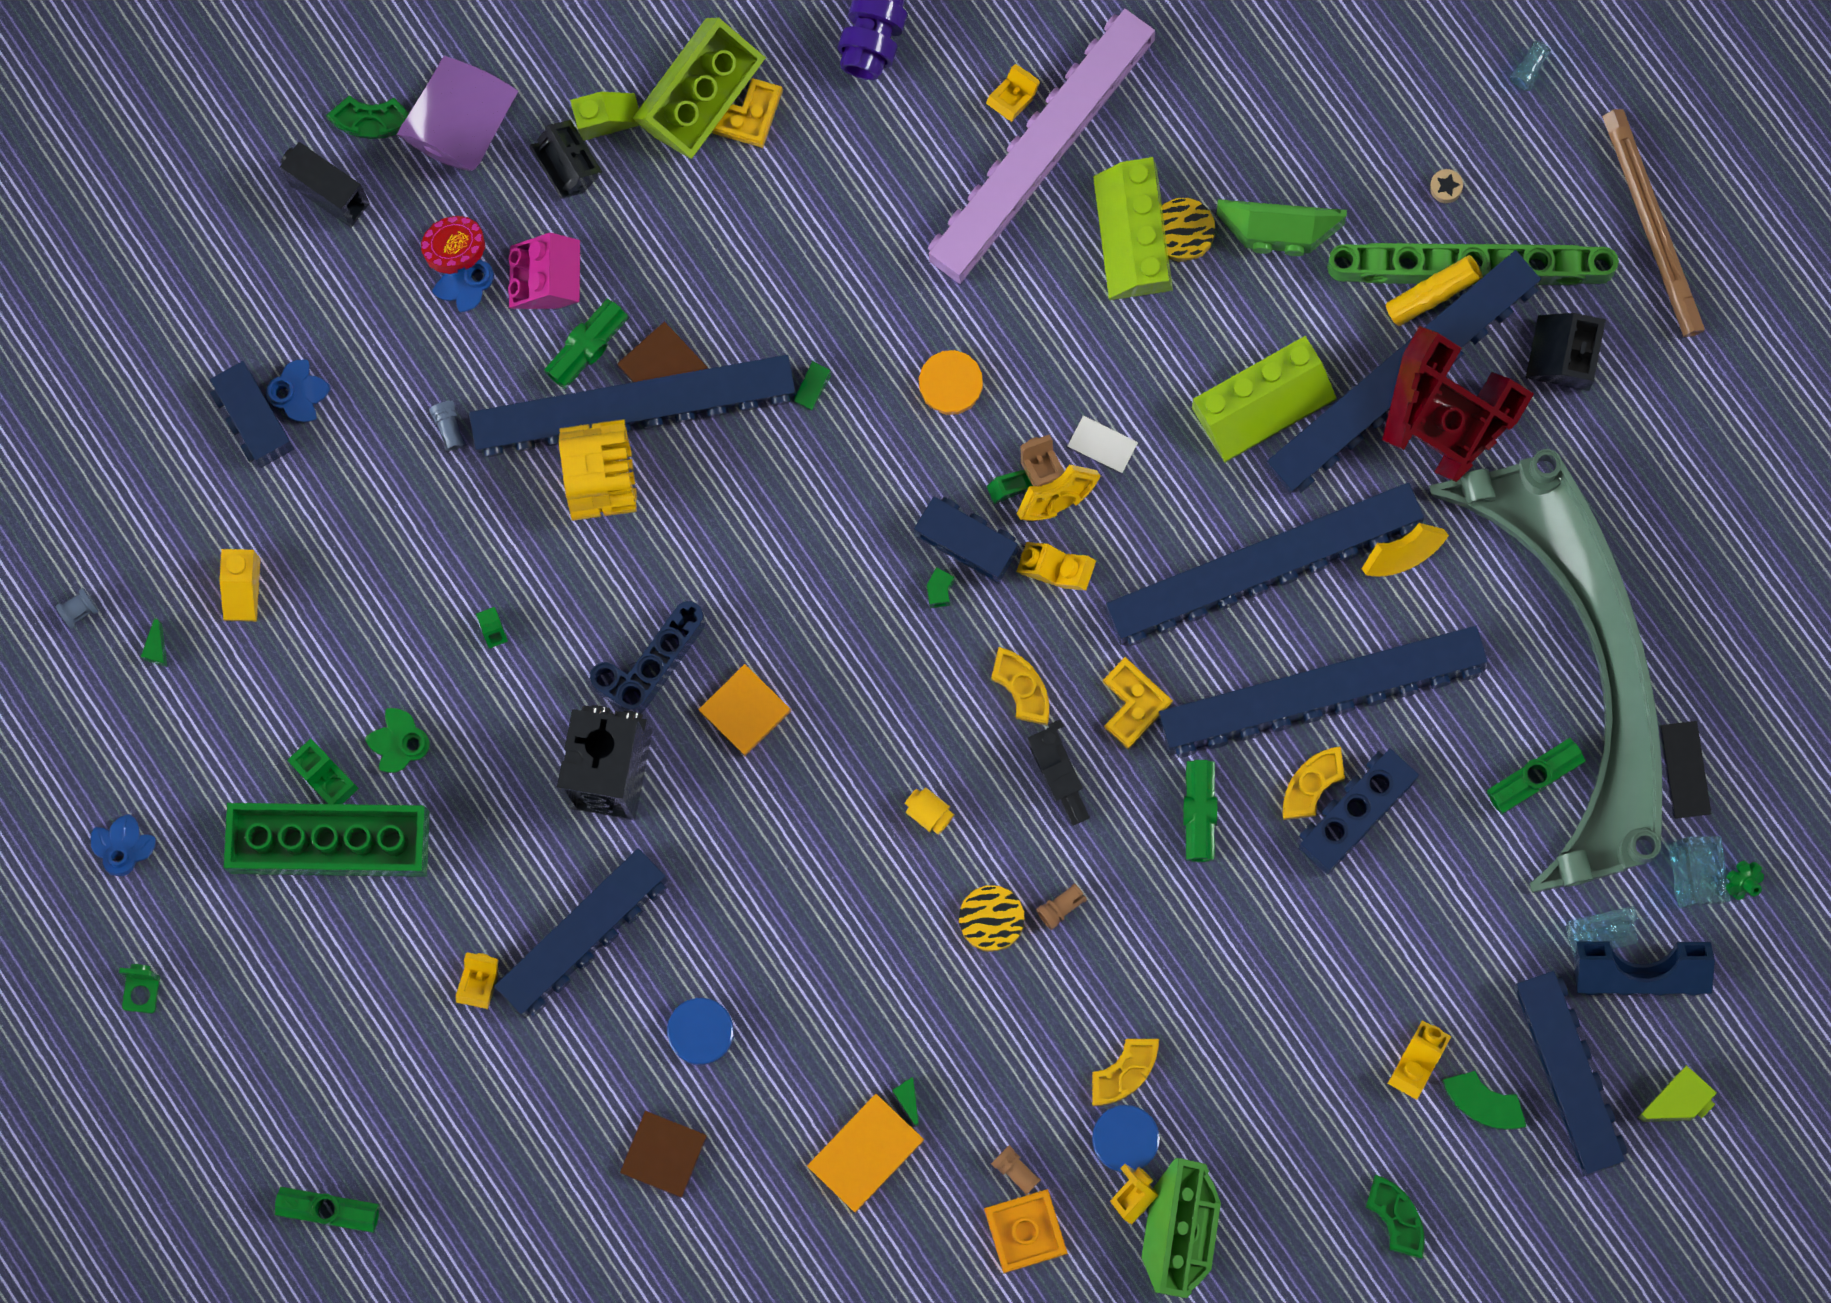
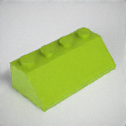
(699, 87)
(1132, 229)
(1264, 399)

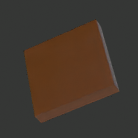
(660, 356)
(663, 1154)

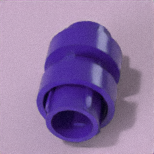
(868, 44)

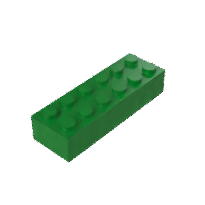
(326, 839)

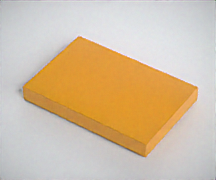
(865, 1153)

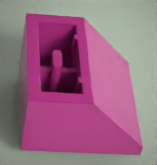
(544, 272)

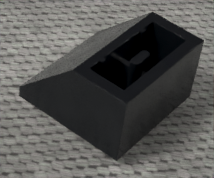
(1566, 349)

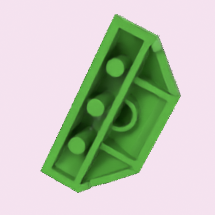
(1280, 227)
(1181, 1229)

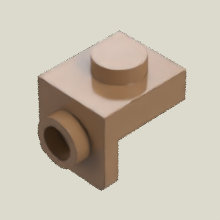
(1040, 461)

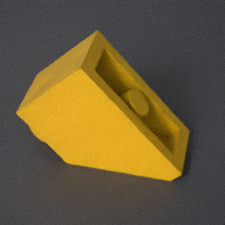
(239, 584)

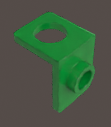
(138, 976)

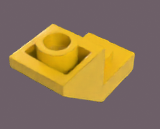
(1056, 567)
(1419, 1059)

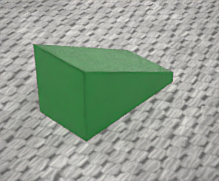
(812, 385)
(1008, 486)
(154, 647)
(907, 1098)

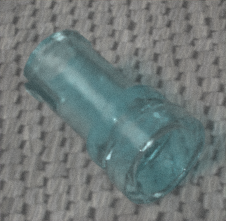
(1527, 72)

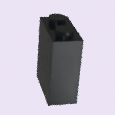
(324, 184)

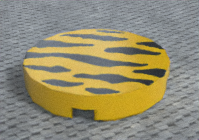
(1187, 229)
(991, 918)

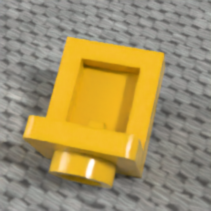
(1014, 93)
(477, 980)
(1134, 1195)

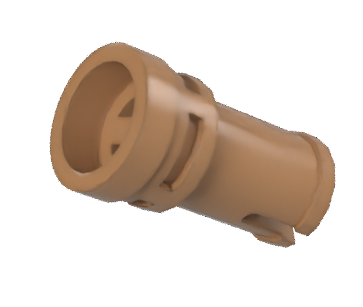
(1055, 910)
(1010, 1164)

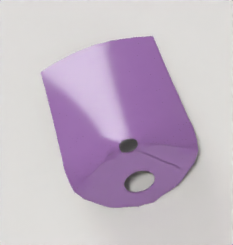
(457, 114)

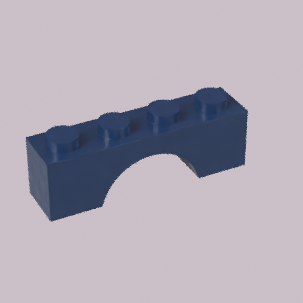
(1683, 971)

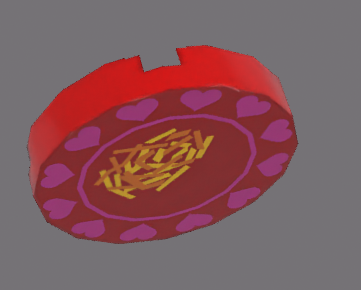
(453, 244)

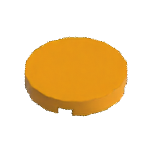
(950, 382)

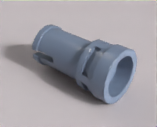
(445, 417)

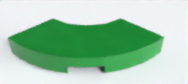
(368, 120)
(1484, 1105)
(1399, 1215)

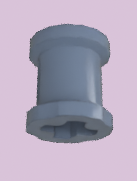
(76, 608)

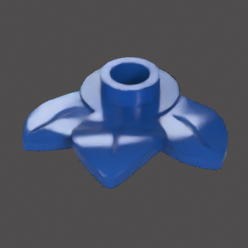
(463, 288)
(302, 391)
(121, 840)

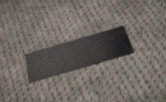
(1686, 769)

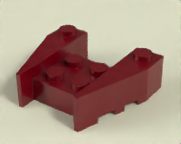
(1445, 413)

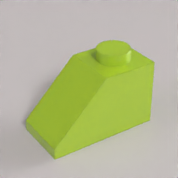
(604, 113)
(1681, 1099)

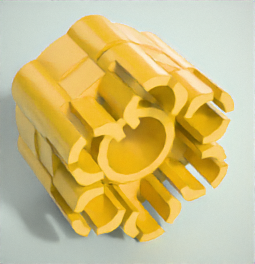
(593, 470)

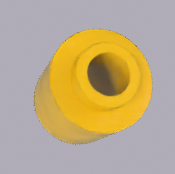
(929, 810)

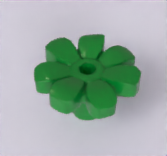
(1745, 880)

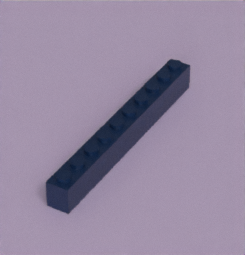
(1372, 397)
(636, 402)
(1264, 564)
(1323, 691)

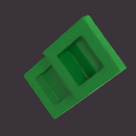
(322, 773)

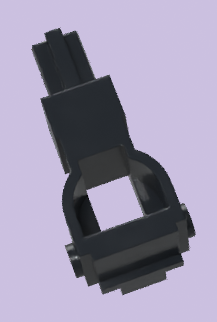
(1058, 771)

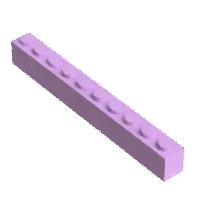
(1041, 146)

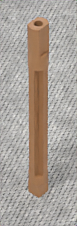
(1653, 223)

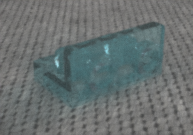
(1699, 871)
(1611, 926)

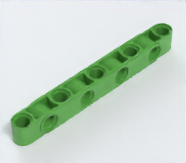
(1381, 261)

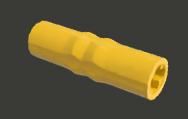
(1434, 290)

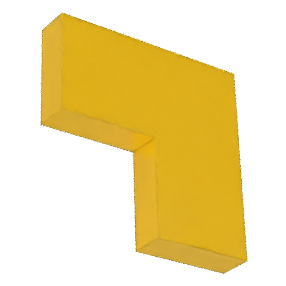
(752, 120)
(1141, 699)

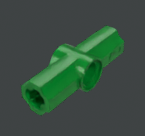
(586, 343)
(1552, 764)
(1200, 810)
(306, 1207)

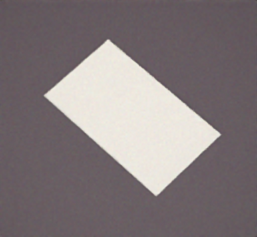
(1102, 444)

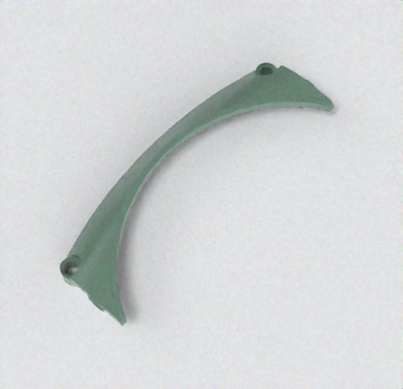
(1561, 531)

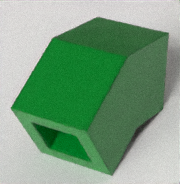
(938, 588)
(492, 627)

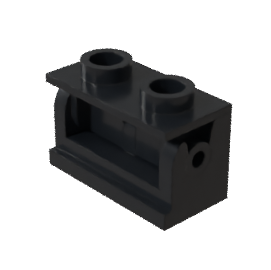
(566, 159)

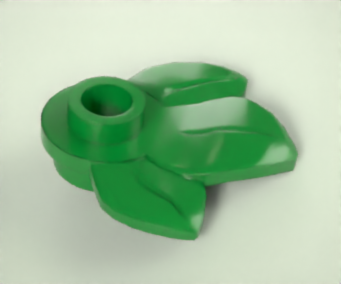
(393, 741)

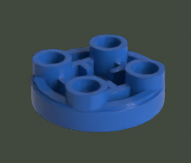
(700, 1031)
(1125, 1137)

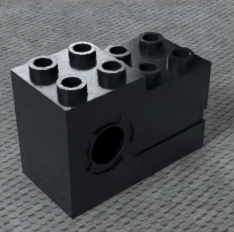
(604, 761)

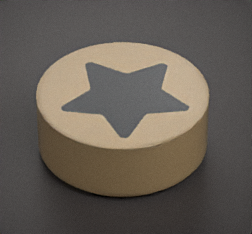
(1446, 186)

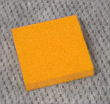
(744, 710)
(1025, 1231)

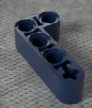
(652, 655)

